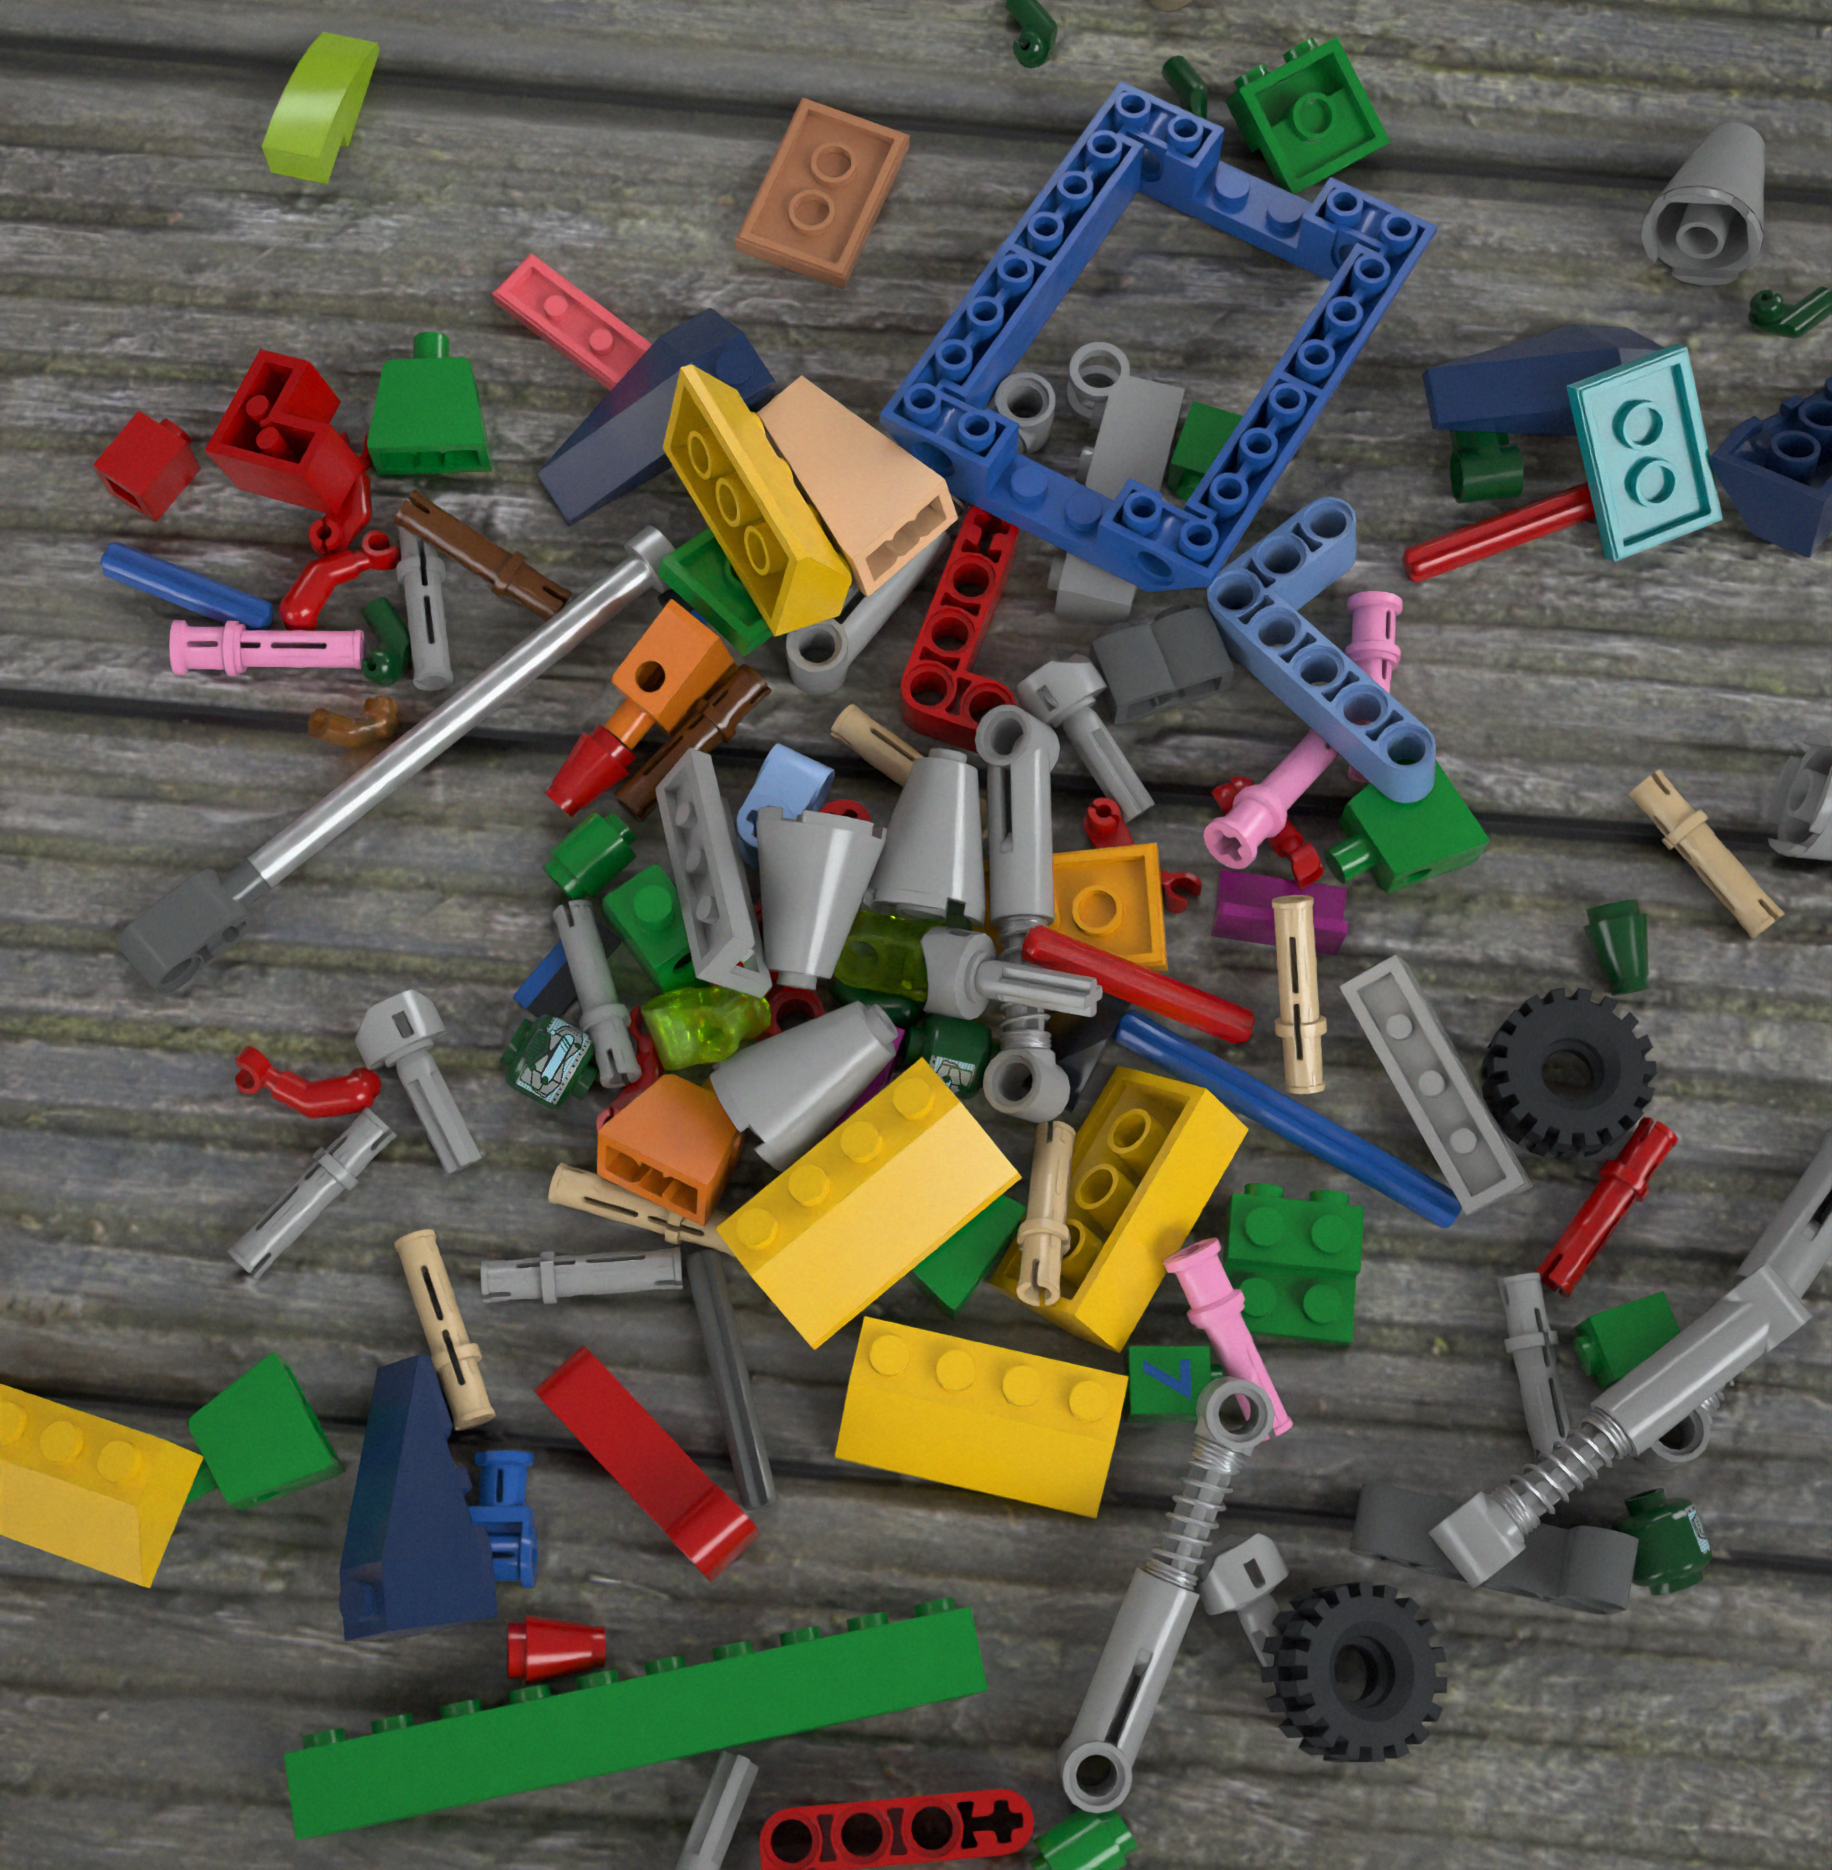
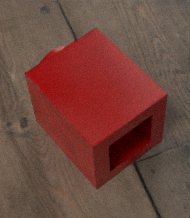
(148, 465)

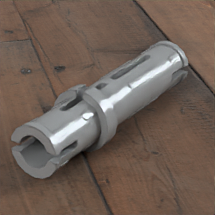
(430, 659)
(603, 1014)
(312, 1192)
(569, 1275)
(1535, 1360)

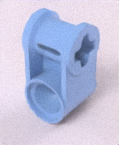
(784, 782)

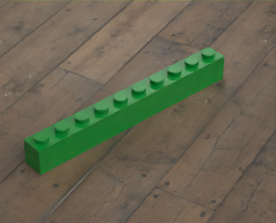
(634, 1721)

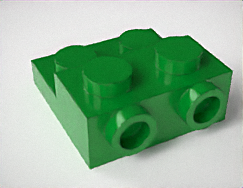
(1307, 115)
(712, 588)
(1294, 1262)

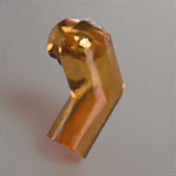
(354, 732)

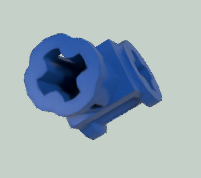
(509, 1520)

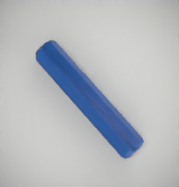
(185, 587)

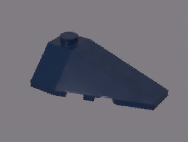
(1526, 381)
(626, 432)
(1783, 472)
(410, 1541)

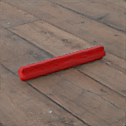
(1498, 533)
(1139, 985)

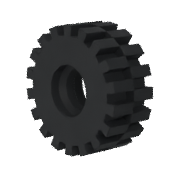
(1595, 1036)
(1397, 1668)

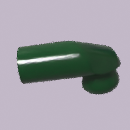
(1037, 32)
(1187, 85)
(1777, 318)
(393, 647)
(900, 1010)

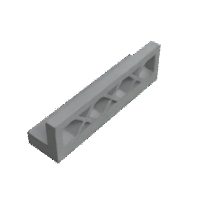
(711, 878)
(1435, 1085)

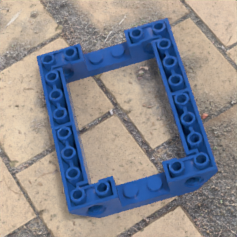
(1174, 158)

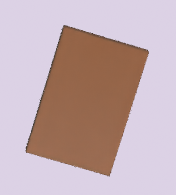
(822, 193)

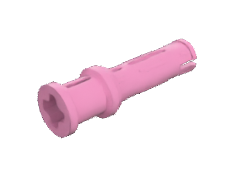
(1373, 642)
(236, 648)
(1262, 808)
(1217, 1310)

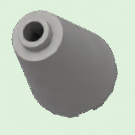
(1711, 210)
(1804, 803)
(934, 846)
(811, 888)
(804, 1079)

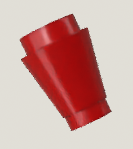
(589, 771)
(552, 1648)

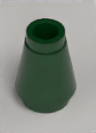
(1620, 945)

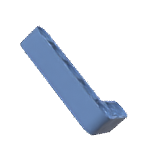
(1272, 618)

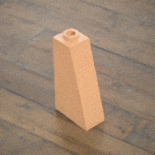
(869, 492)

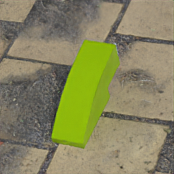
(319, 107)

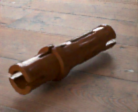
(481, 556)
(709, 726)

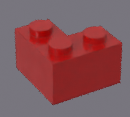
(281, 437)

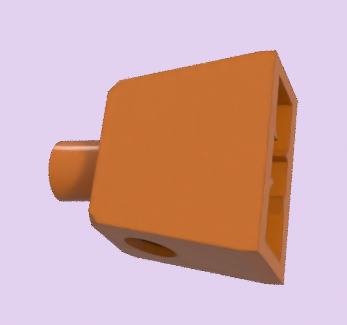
(668, 675)
(672, 1147)

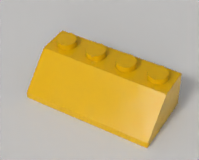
(753, 505)
(1133, 1196)
(868, 1203)
(981, 1417)
(89, 1486)

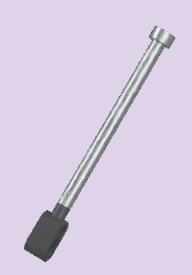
(211, 913)

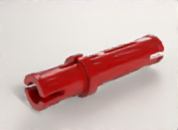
(1621, 1185)

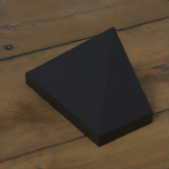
(1082, 1042)

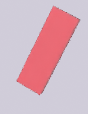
(570, 321)

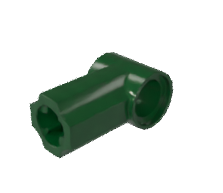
(1484, 467)

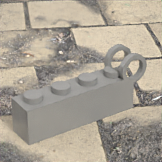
(1135, 442)

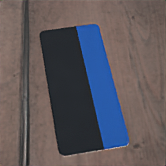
(551, 983)

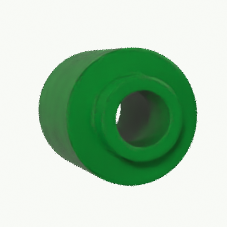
(591, 855)
(1085, 1843)

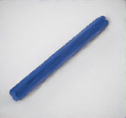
(1289, 1118)

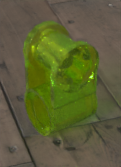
(898, 960)
(703, 1024)

